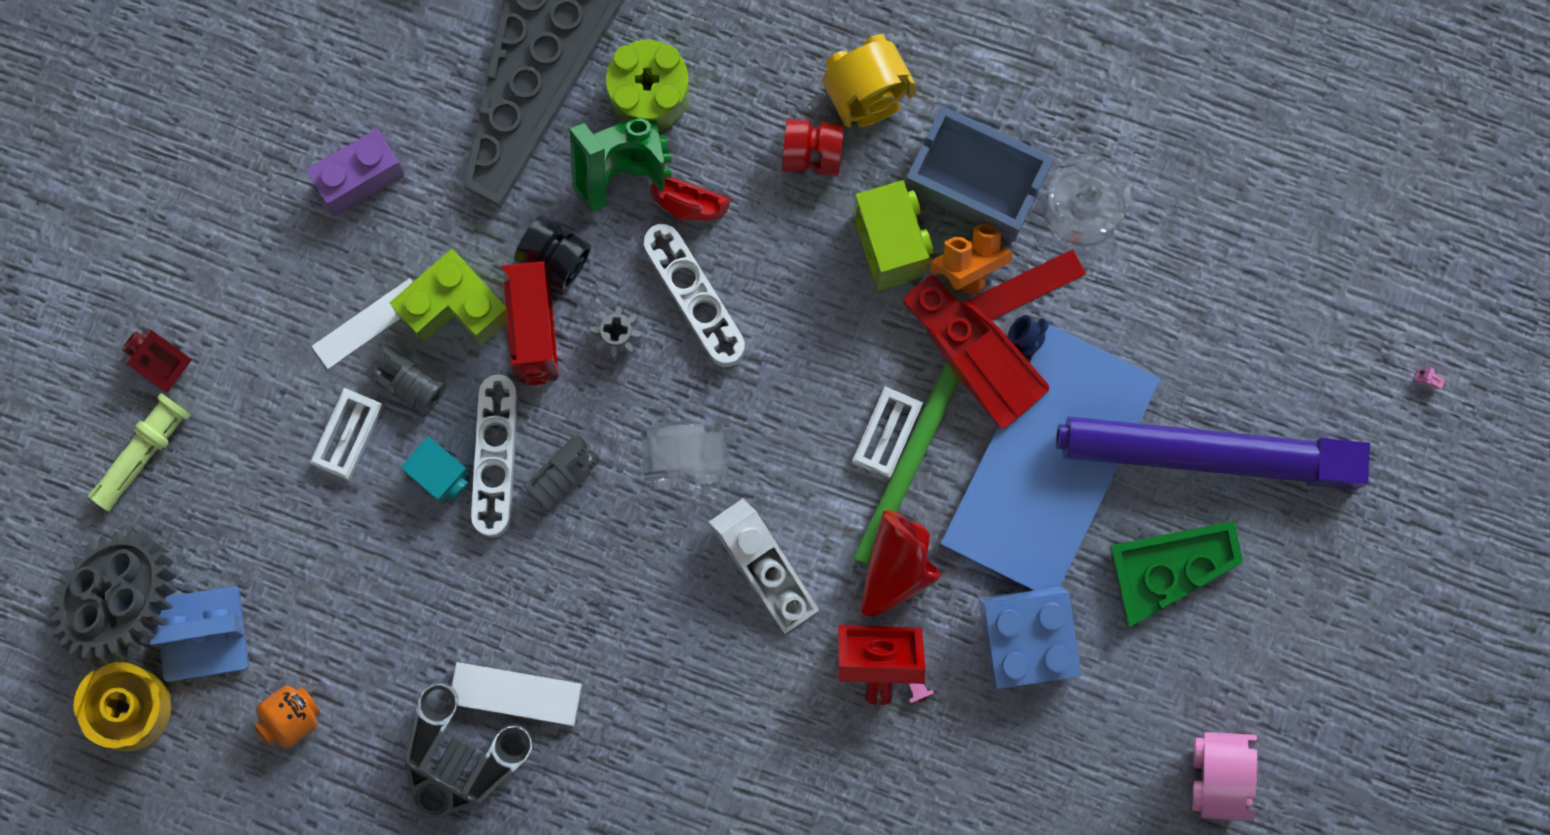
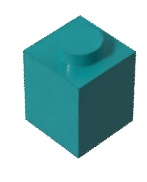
(436, 472)

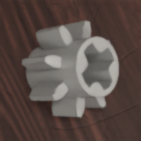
(625, 340)

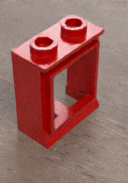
(530, 323)

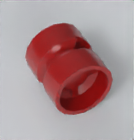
(812, 147)

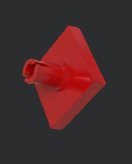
(880, 658)

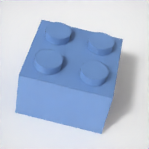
(1030, 637)

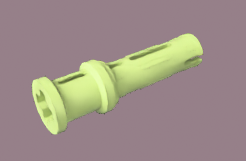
(149, 437)

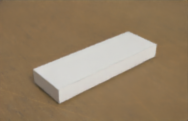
(516, 694)

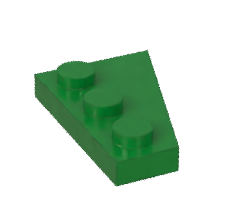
(1170, 566)

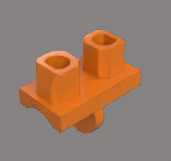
(969, 261)

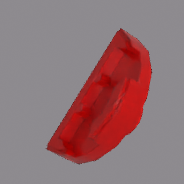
(689, 201)

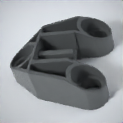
(487, 775)

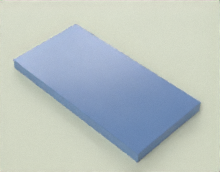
(1026, 499)

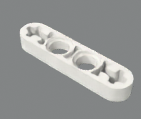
(690, 297)
(489, 456)

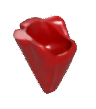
(897, 564)

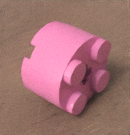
(1226, 776)

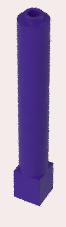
(1318, 462)

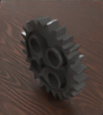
(113, 597)

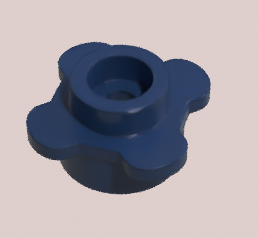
(1028, 334)

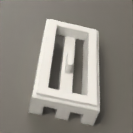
(361, 441)
(873, 464)

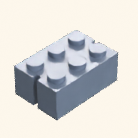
(978, 173)

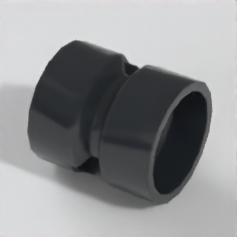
(561, 254)

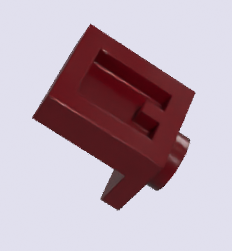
(154, 358)

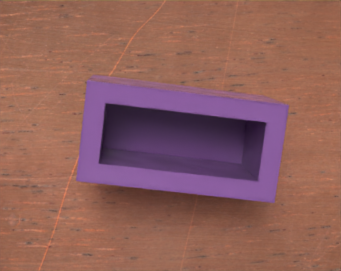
(355, 172)

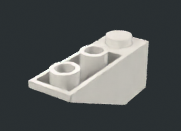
(763, 565)

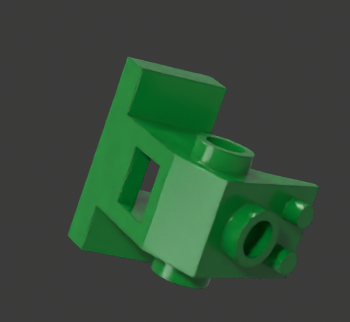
(614, 151)

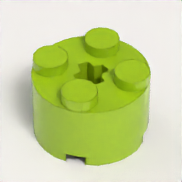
(643, 63)

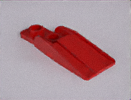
(977, 352)

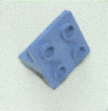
(202, 635)

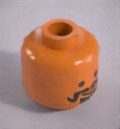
(286, 717)

